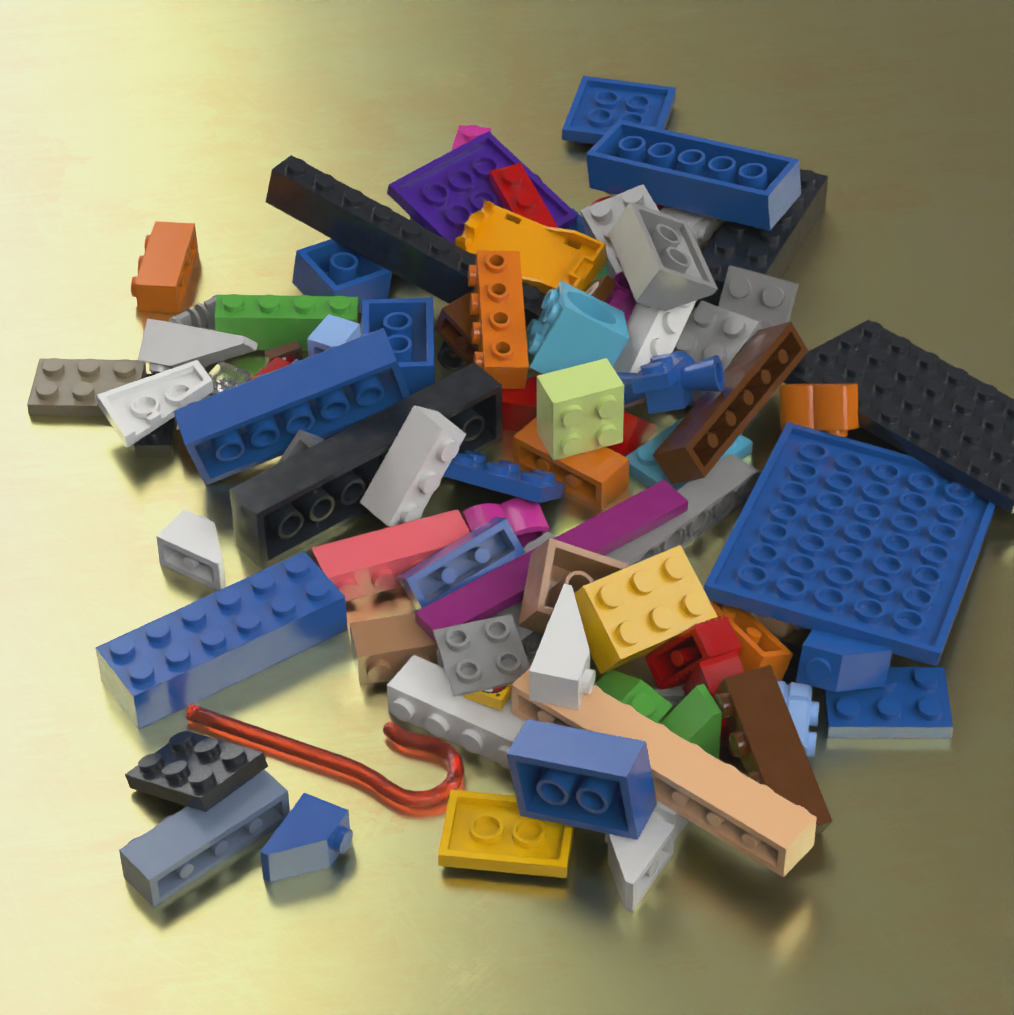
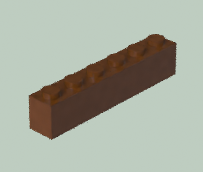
(722, 416)

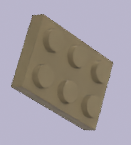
(72, 385)

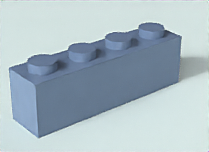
(199, 841)

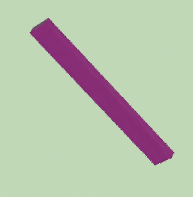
(599, 534)

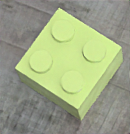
(580, 409)

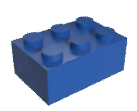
(410, 334)
(582, 778)

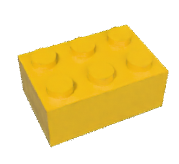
(641, 608)

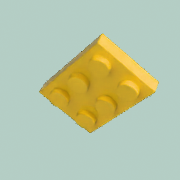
(491, 835)

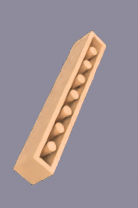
(692, 780)

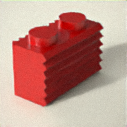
(678, 657)

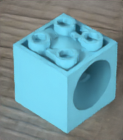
(574, 331)

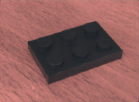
(196, 770)

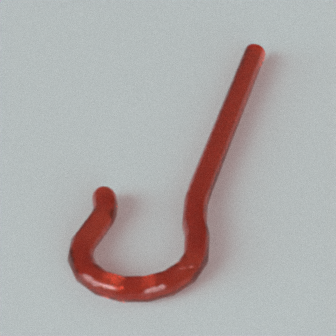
(347, 765)

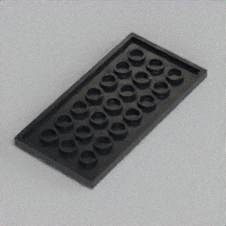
(922, 406)

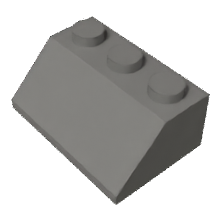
(660, 258)

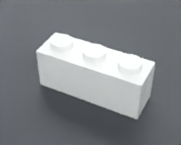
(413, 467)

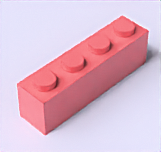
(375, 559)

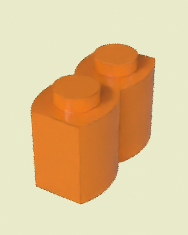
(820, 407)

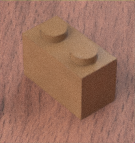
(386, 645)

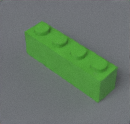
(279, 318)

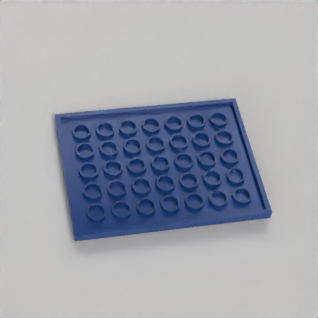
(853, 544)

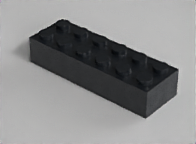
(764, 249)

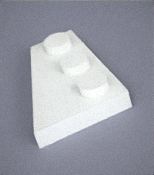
(150, 402)

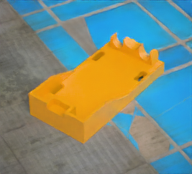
(545, 252)

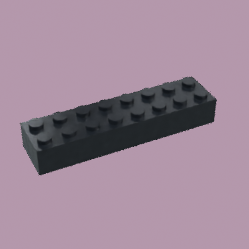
(326, 482)

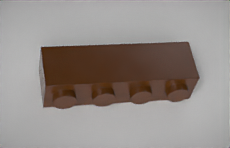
(769, 740)

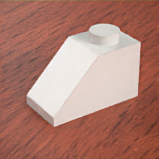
(193, 549)
(640, 861)

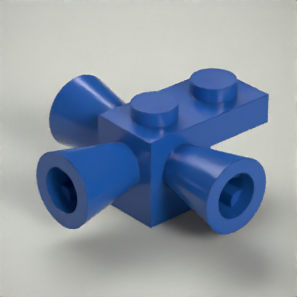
(669, 381)

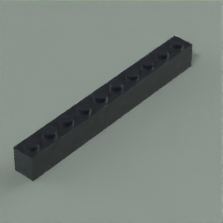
(378, 233)

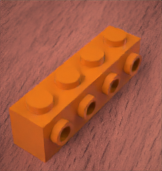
(499, 317)

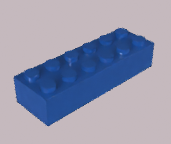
(695, 174)
(312, 394)
(221, 639)

